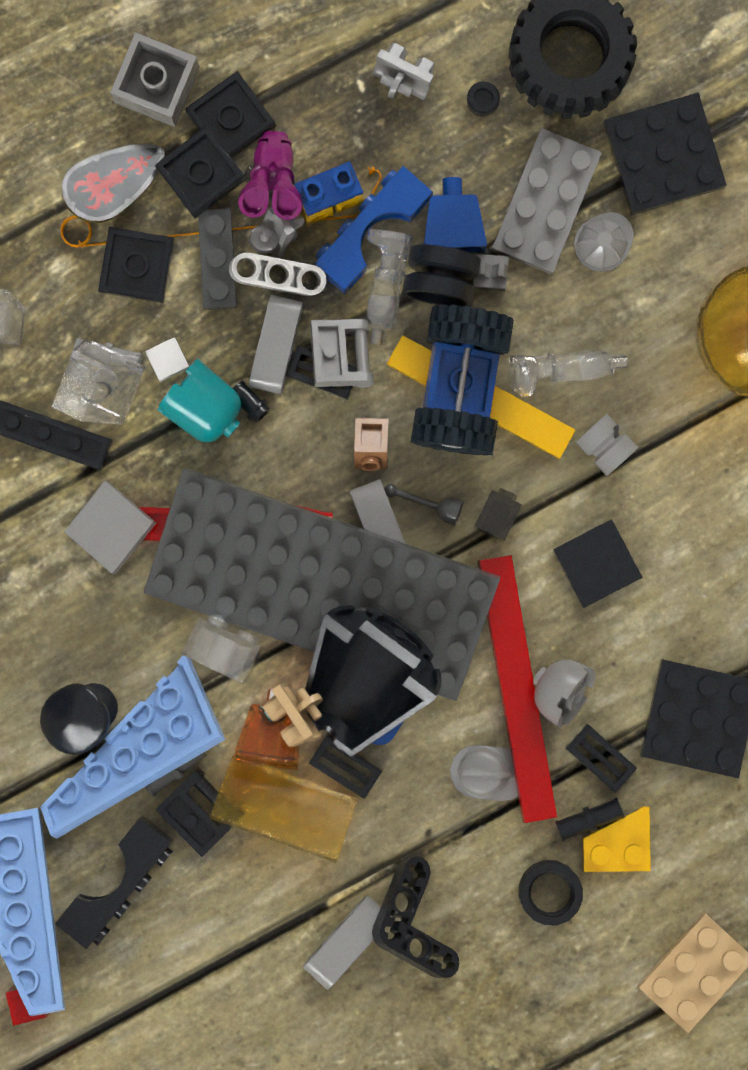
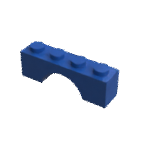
(400, 198)

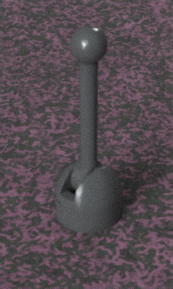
(447, 509)

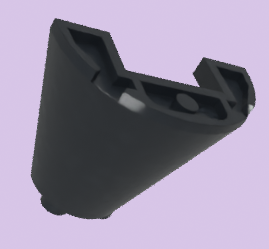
(369, 676)

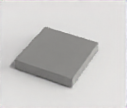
(110, 527)

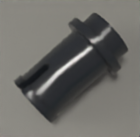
(251, 403)

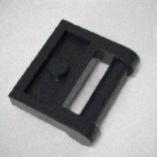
(189, 817)

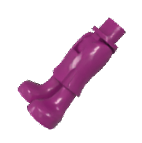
(271, 172)

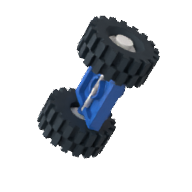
(462, 379)

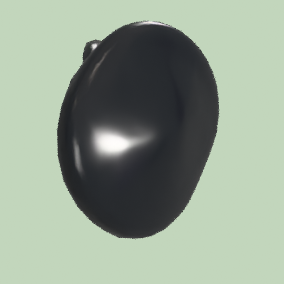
(78, 717)

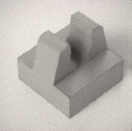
(492, 273)

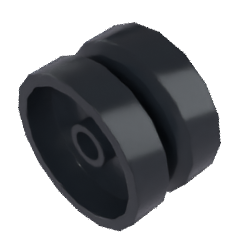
(441, 275)

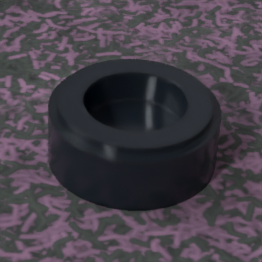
(483, 99)

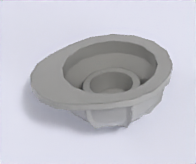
(604, 241)

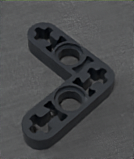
(403, 931)

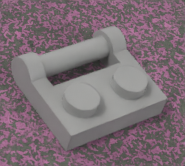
(330, 353)

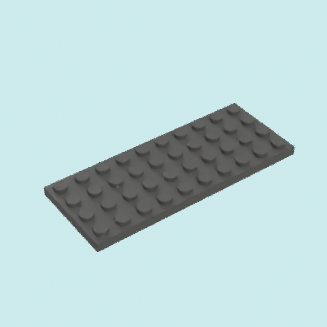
(288, 567)

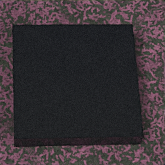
(231, 114)
(200, 172)
(136, 265)
(597, 563)

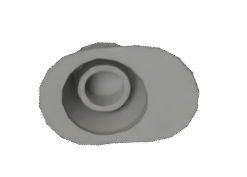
(484, 773)

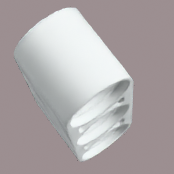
(293, 273)

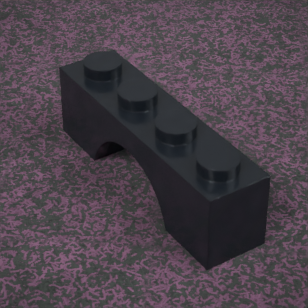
(88, 915)

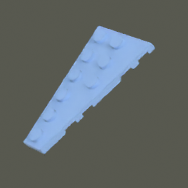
(146, 745)
(27, 915)

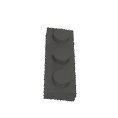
(215, 256)

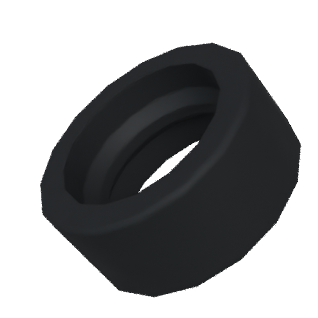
(560, 916)

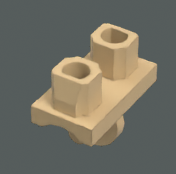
(285, 703)

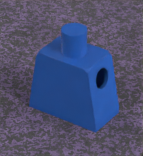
(455, 219)

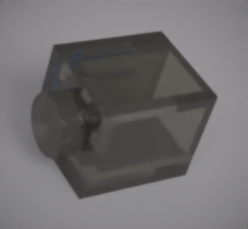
(498, 514)

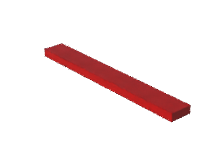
(517, 695)

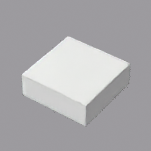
(167, 359)

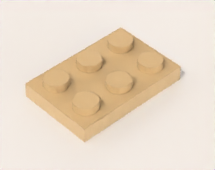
(695, 972)

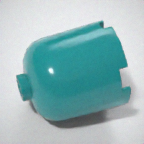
(202, 404)

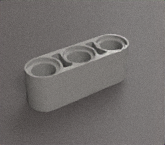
(276, 344)
(376, 510)
(344, 944)

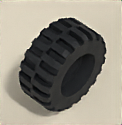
(568, 94)

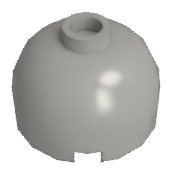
(561, 690)

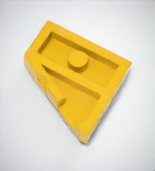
(619, 845)

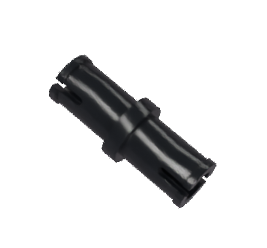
(590, 819)

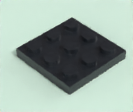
(664, 153)
(697, 719)

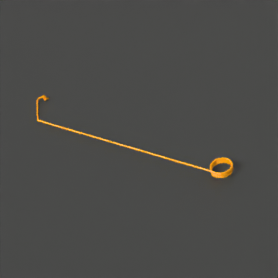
(82, 244)

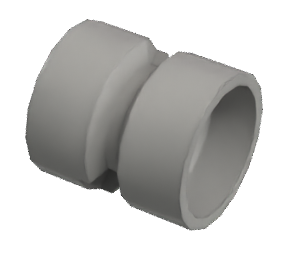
(607, 444)

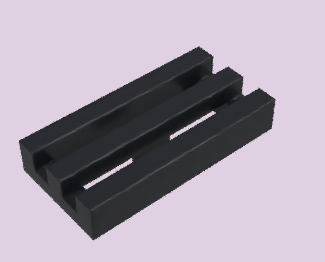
(310, 381)
(579, 738)
(340, 779)

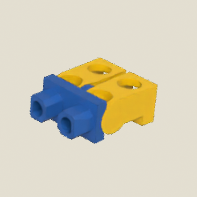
(330, 188)

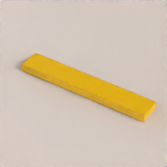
(510, 412)

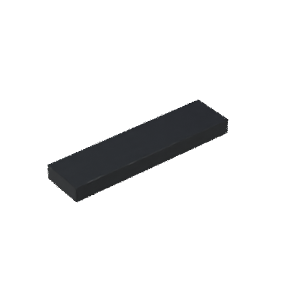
(53, 436)

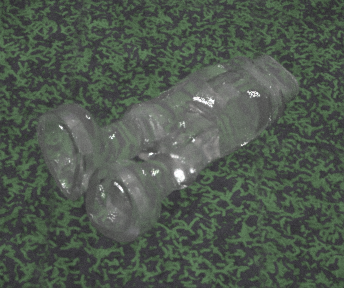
(385, 290)
(578, 366)

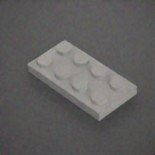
(546, 201)

